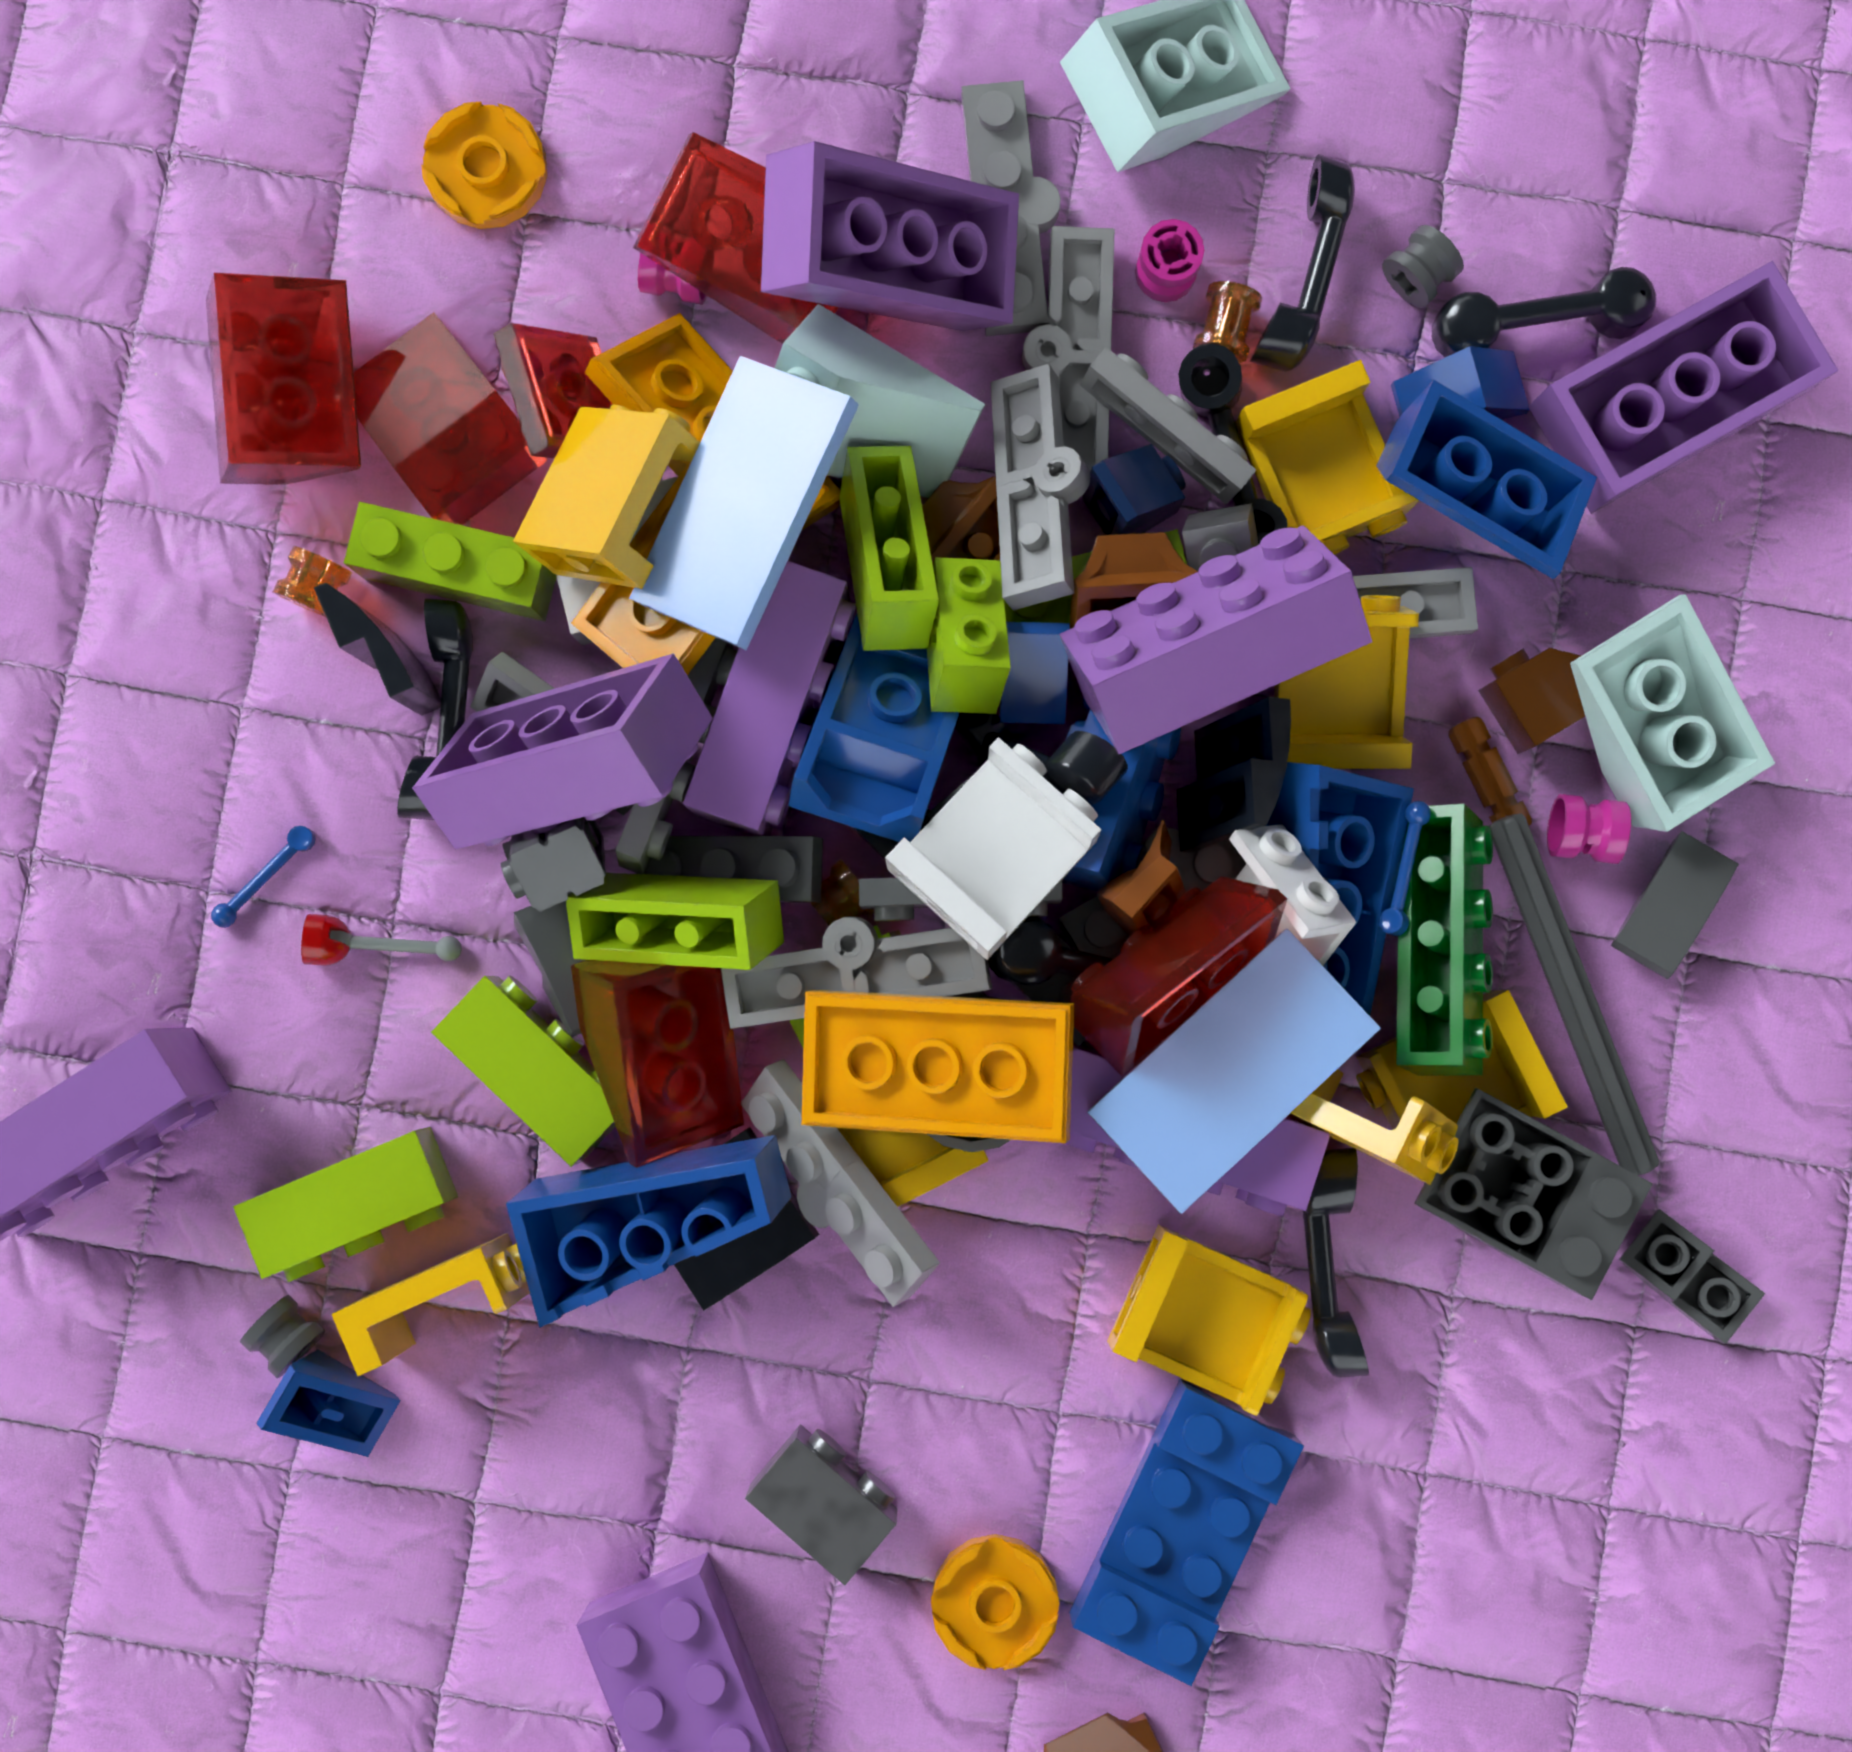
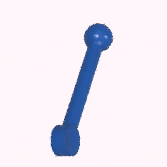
(299, 839)
(1394, 920)

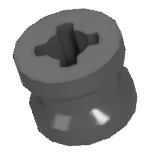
(1423, 266)
(282, 1335)

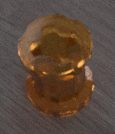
(1229, 316)

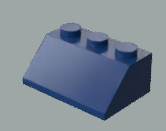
(1488, 477)

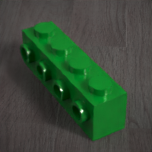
(1442, 949)

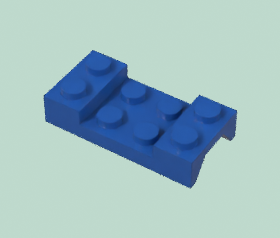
(874, 743)
(1183, 1532)

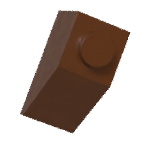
(1534, 696)

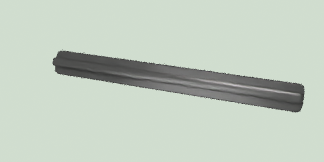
(1573, 994)

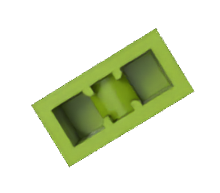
(968, 637)

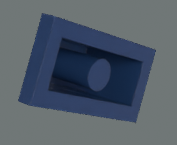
(1134, 491)

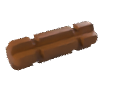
(1486, 769)

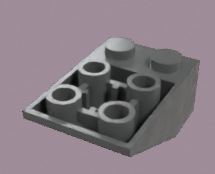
(1535, 1195)

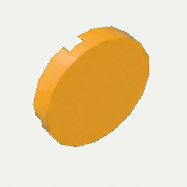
(484, 165)
(995, 1602)

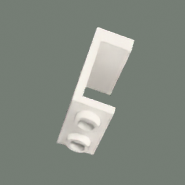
(996, 848)
(1312, 905)

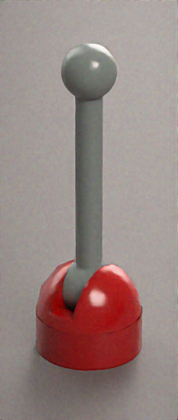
(329, 940)

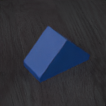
(1476, 373)
(1037, 674)
(329, 1406)

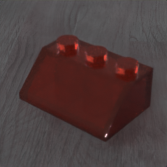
(281, 378)
(1173, 968)

